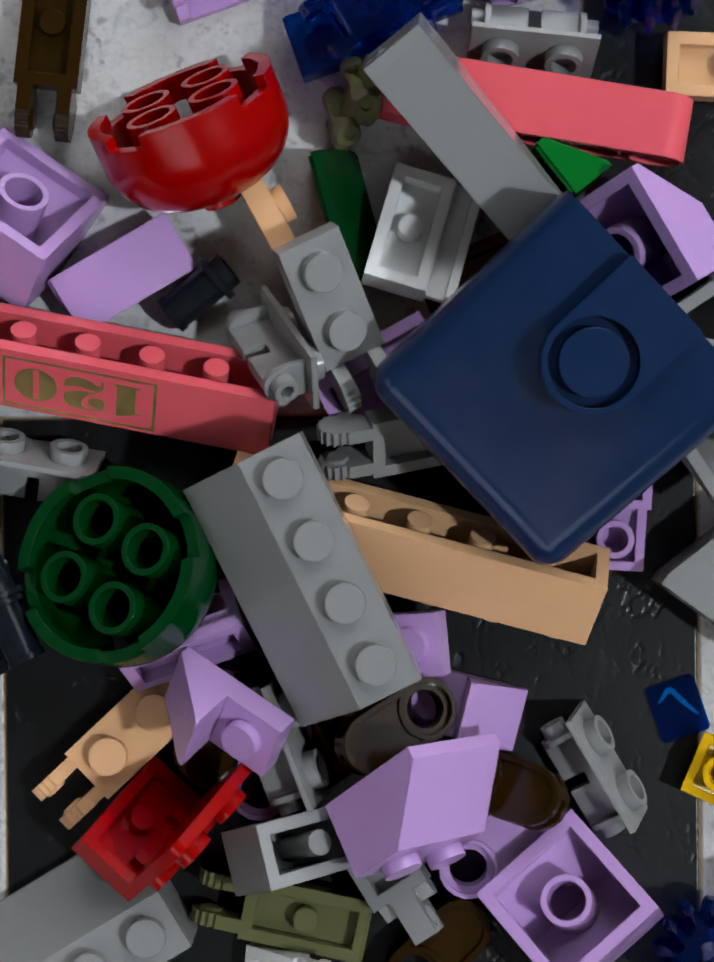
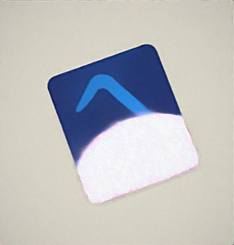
(677, 708)

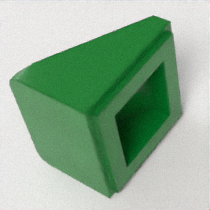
(568, 166)

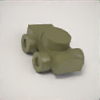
(351, 107)

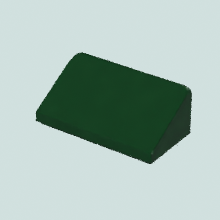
(345, 200)

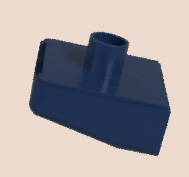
(555, 382)

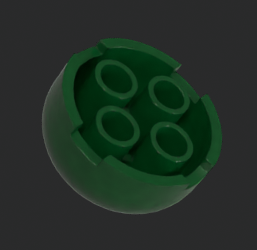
(118, 562)

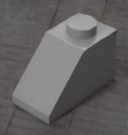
(283, 852)

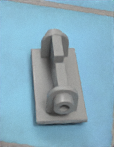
(561, 44)
(276, 350)
(44, 460)
(300, 770)
(612, 794)

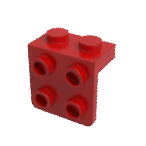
(156, 827)

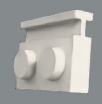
(421, 236)

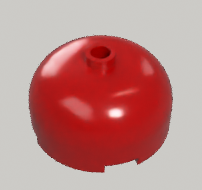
(202, 158)

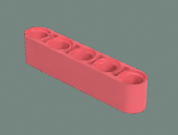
(583, 113)

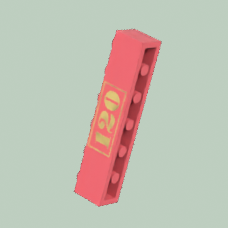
(132, 380)

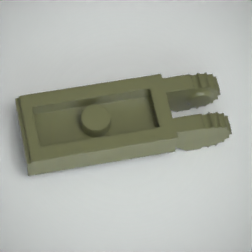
(294, 918)

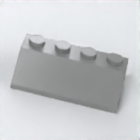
(303, 582)
(82, 918)

